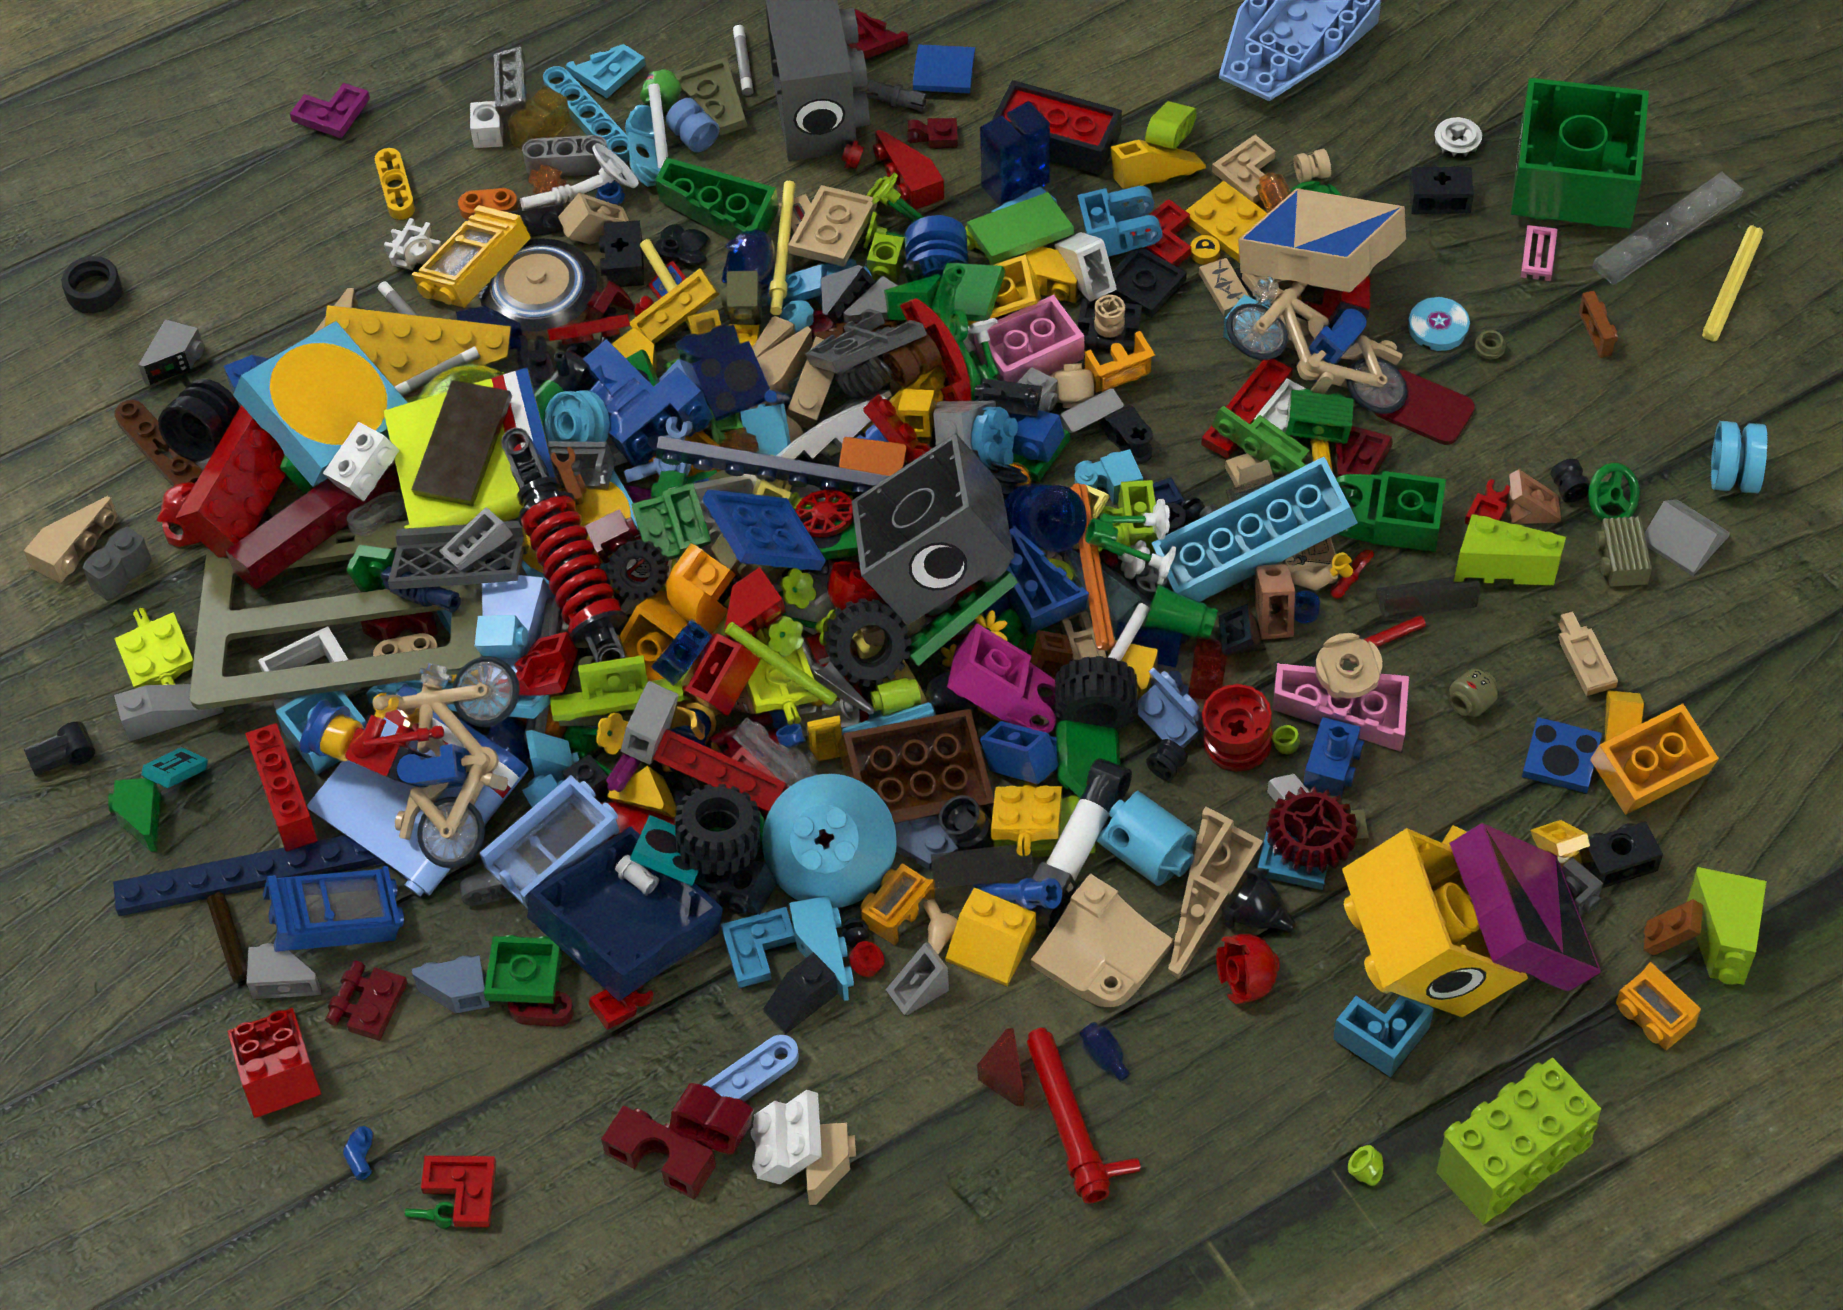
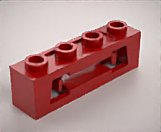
(281, 787)

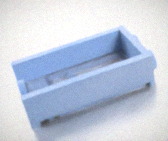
(550, 838)

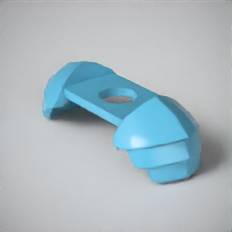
(640, 133)

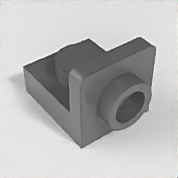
(1583, 886)

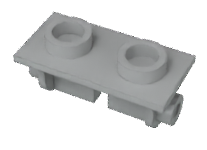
(848, 713)

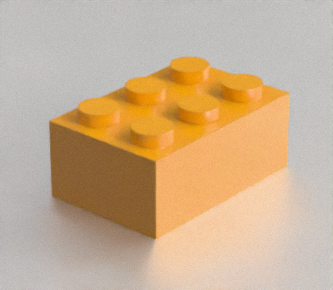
(1654, 759)

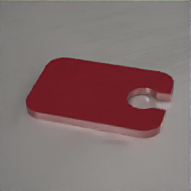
(1432, 410)

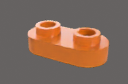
(499, 199)

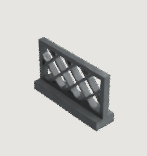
(423, 545)

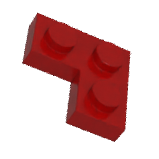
(1170, 247)
(584, 331)
(468, 1178)

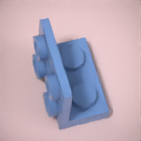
(1168, 712)

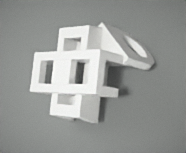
(411, 249)

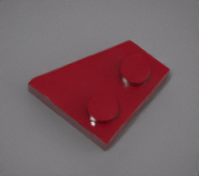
(875, 37)
(1362, 452)

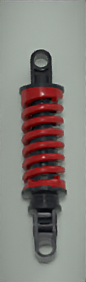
(565, 553)

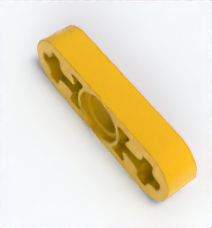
(387, 176)

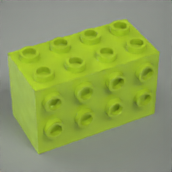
(1517, 1139)

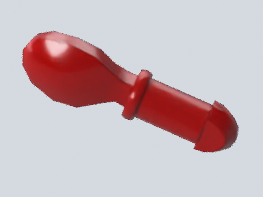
(1358, 564)

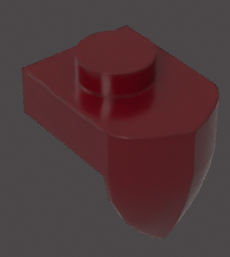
(610, 294)

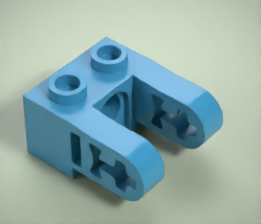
(1113, 223)

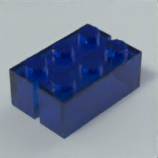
(1015, 161)

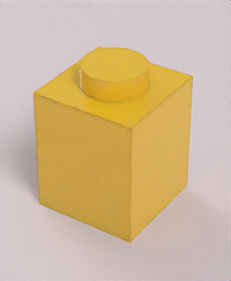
(917, 410)

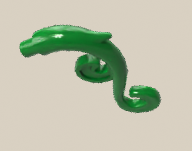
(957, 320)

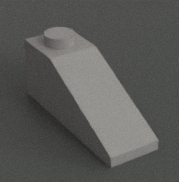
(158, 709)

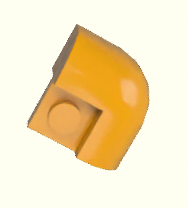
(696, 586)

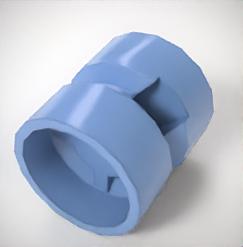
(692, 124)

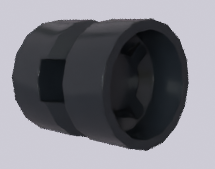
(966, 823)

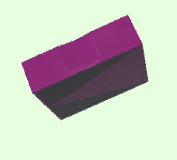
(1524, 907)

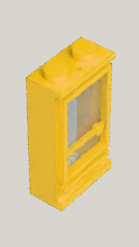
(471, 256)

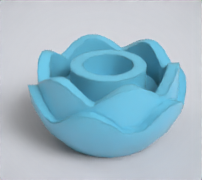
(799, 313)

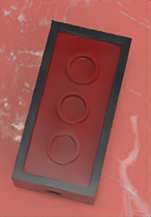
(1078, 128)

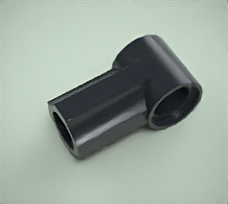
(69, 746)

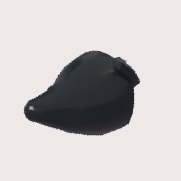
(942, 697)
(1258, 905)

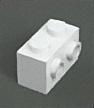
(360, 465)

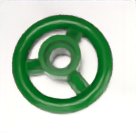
(1610, 492)

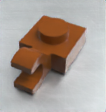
(571, 483)

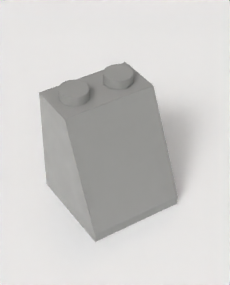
(958, 418)

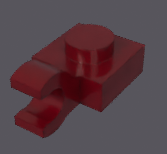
(938, 132)

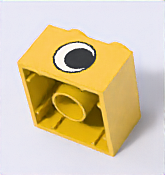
(1422, 926)

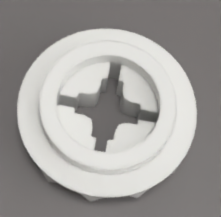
(1458, 127)

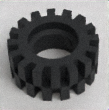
(652, 556)

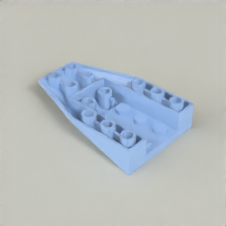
(1288, 40)

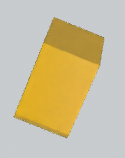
(1141, 660)
(1623, 712)
(647, 791)

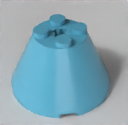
(856, 857)

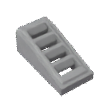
(485, 524)

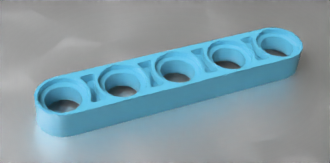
(586, 103)

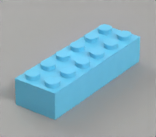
(1256, 531)

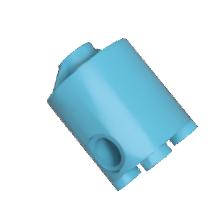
(1148, 839)

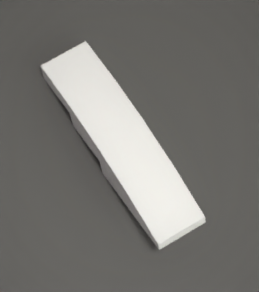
(841, 425)

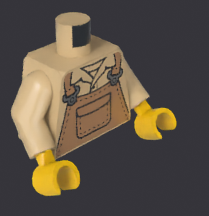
(1318, 565)

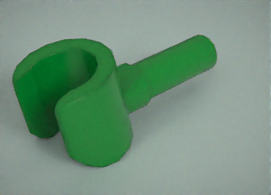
(433, 1214)

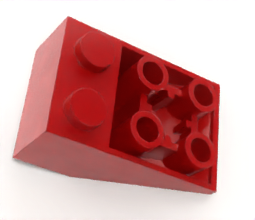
(273, 1062)

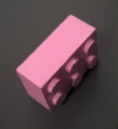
(1033, 337)

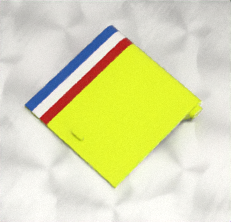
(411, 430)

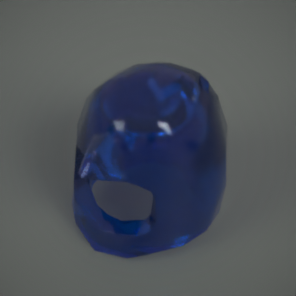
(751, 252)

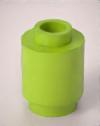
(895, 696)

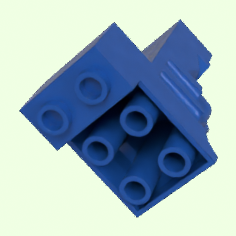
(637, 408)

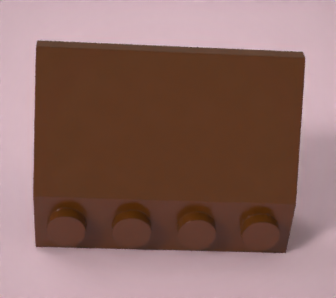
(919, 763)

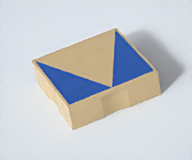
(1322, 239)

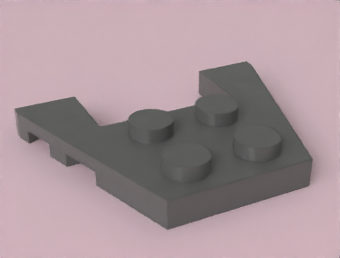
(860, 343)

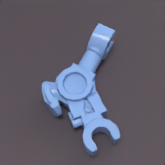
(657, 465)

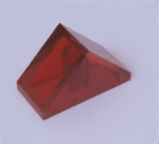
(1002, 1070)

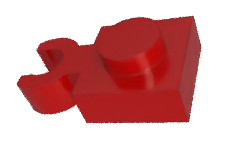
(1490, 504)
(613, 1012)

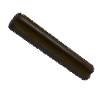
(228, 936)

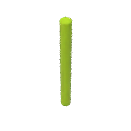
(780, 663)

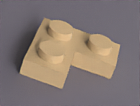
(1242, 166)

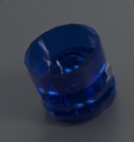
(1047, 515)

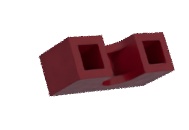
(637, 1134)

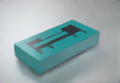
(174, 767)

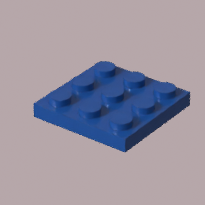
(763, 530)

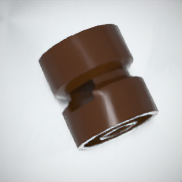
(912, 359)

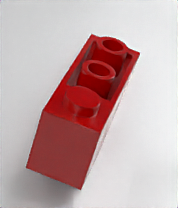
(917, 175)

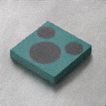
(658, 851)

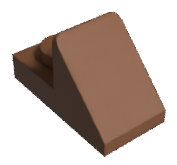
(1532, 501)

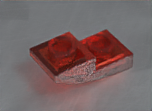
(1207, 669)

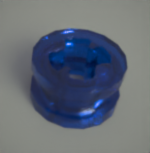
(1312, 613)

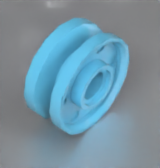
(576, 417)

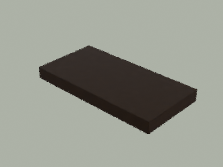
(462, 443)

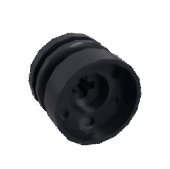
(198, 419)

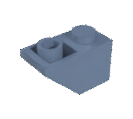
(454, 983)

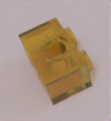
(543, 118)

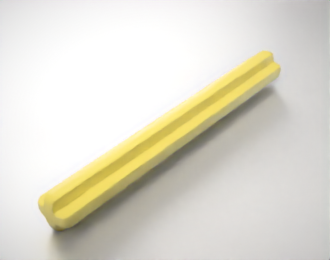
(1732, 283)

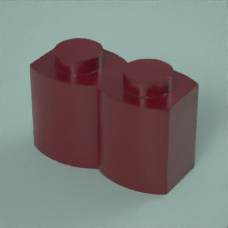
(711, 1118)

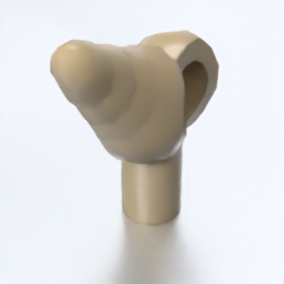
(940, 927)

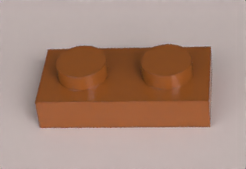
(1596, 322)
(1673, 927)

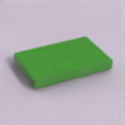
(1020, 228)

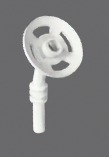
(611, 170)

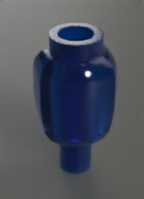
(1104, 1050)

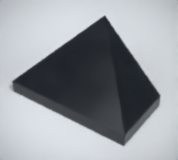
(842, 290)
(1239, 632)

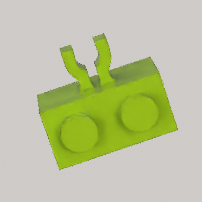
(1135, 500)

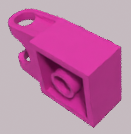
(1001, 679)

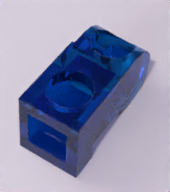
(681, 652)

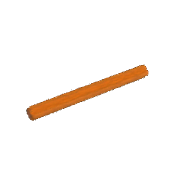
(1095, 581)

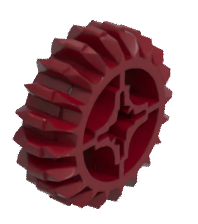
(1324, 843)

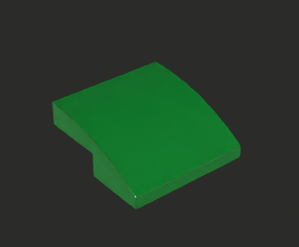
(672, 521)

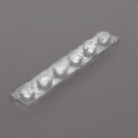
(1667, 228)

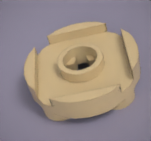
(1340, 682)

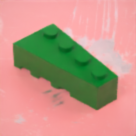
(716, 198)

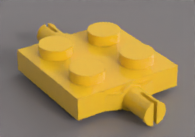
(1026, 814)

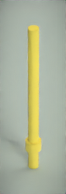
(778, 286)

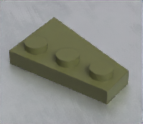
(716, 93)

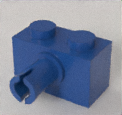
(1333, 756)

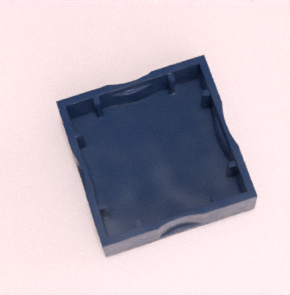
(614, 926)

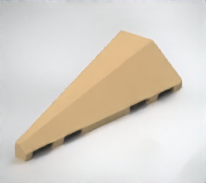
(1215, 876)

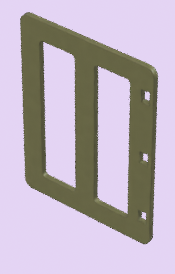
(221, 624)

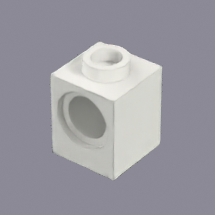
(485, 125)

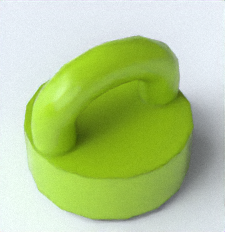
(1366, 1165)

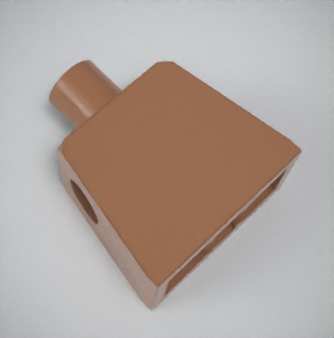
(1276, 587)

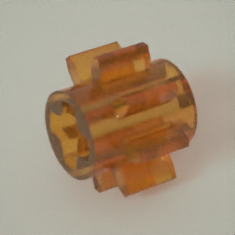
(546, 179)
(740, 440)

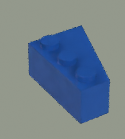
(1043, 590)

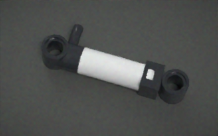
(1105, 786)

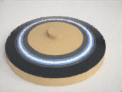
(543, 287)

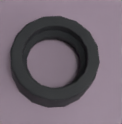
(94, 301)

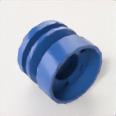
(936, 242)

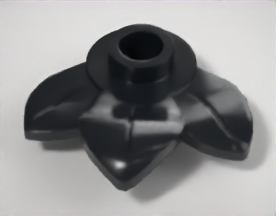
(681, 245)

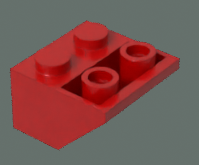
(754, 603)
(719, 674)

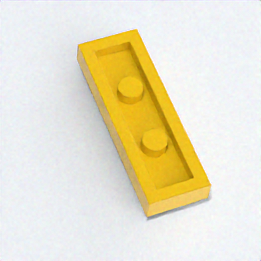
(675, 306)

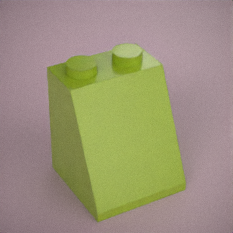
(1728, 922)

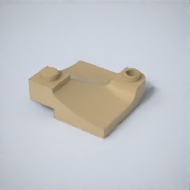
(1101, 946)

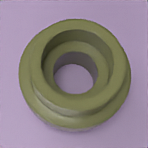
(1493, 339)

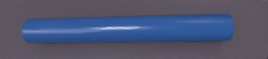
(778, 397)

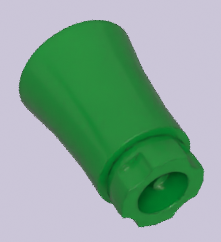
(1180, 614)

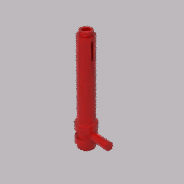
(1083, 1161)

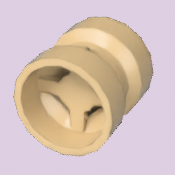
(1312, 165)
(1109, 316)

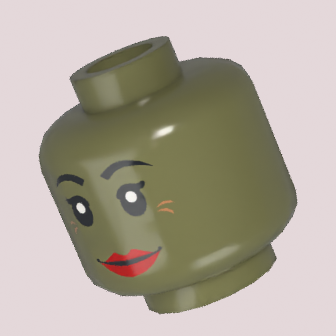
(1473, 692)

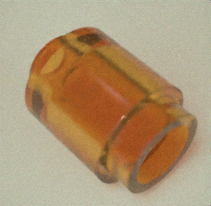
(1272, 190)

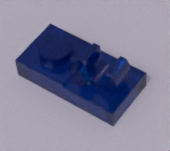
(1165, 641)

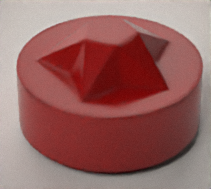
(866, 959)

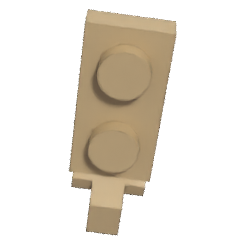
(1585, 656)

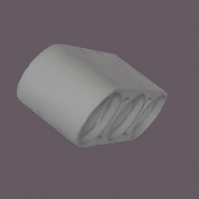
(569, 154)

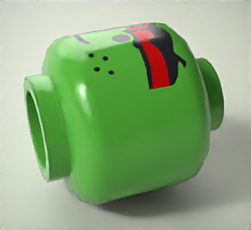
(669, 88)

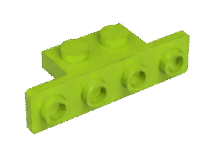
(607, 689)

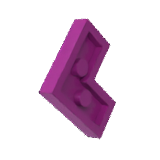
(331, 116)

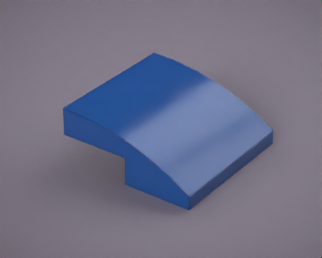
(944, 68)

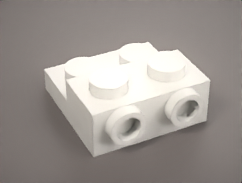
(786, 1137)

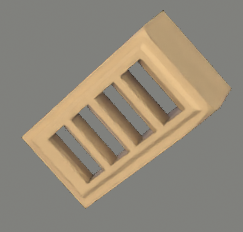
(773, 334)

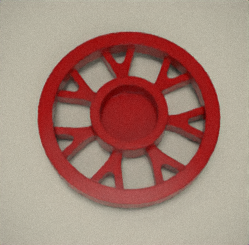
(825, 512)

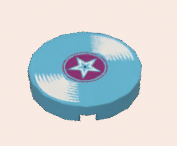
(1438, 323)

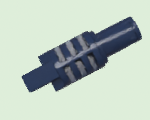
(425, 596)

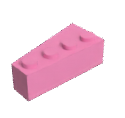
(1378, 713)

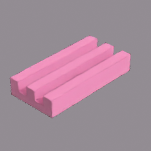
(1537, 271)

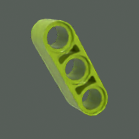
(1170, 125)

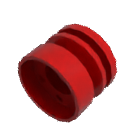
(1237, 727)

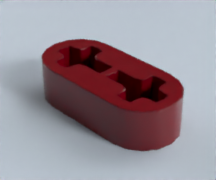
(542, 1013)

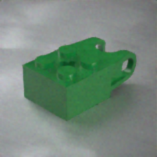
(1395, 509)

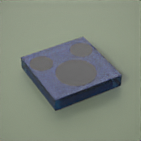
(731, 380)

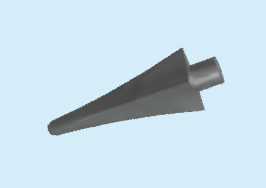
(835, 682)

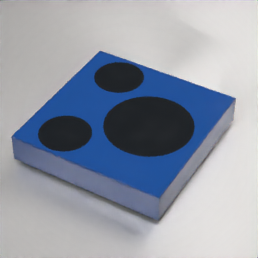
(1561, 755)

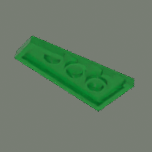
(957, 617)

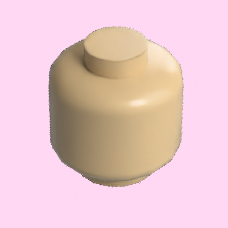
(1074, 385)

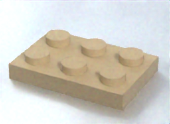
(832, 226)

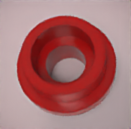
(852, 155)

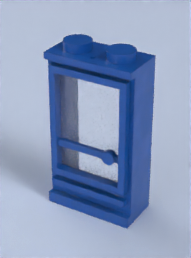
(333, 909)

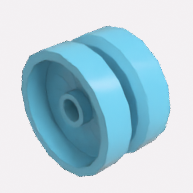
(1739, 457)

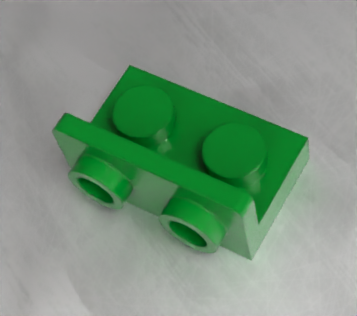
(367, 566)

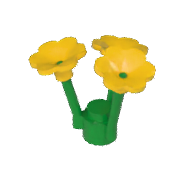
(608, 735)

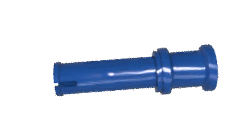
(1027, 892)

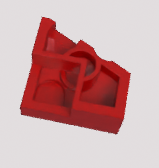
(546, 665)

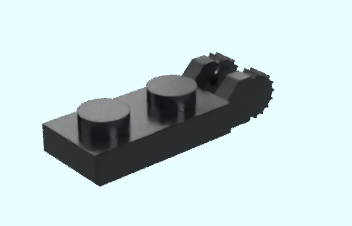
(536, 361)

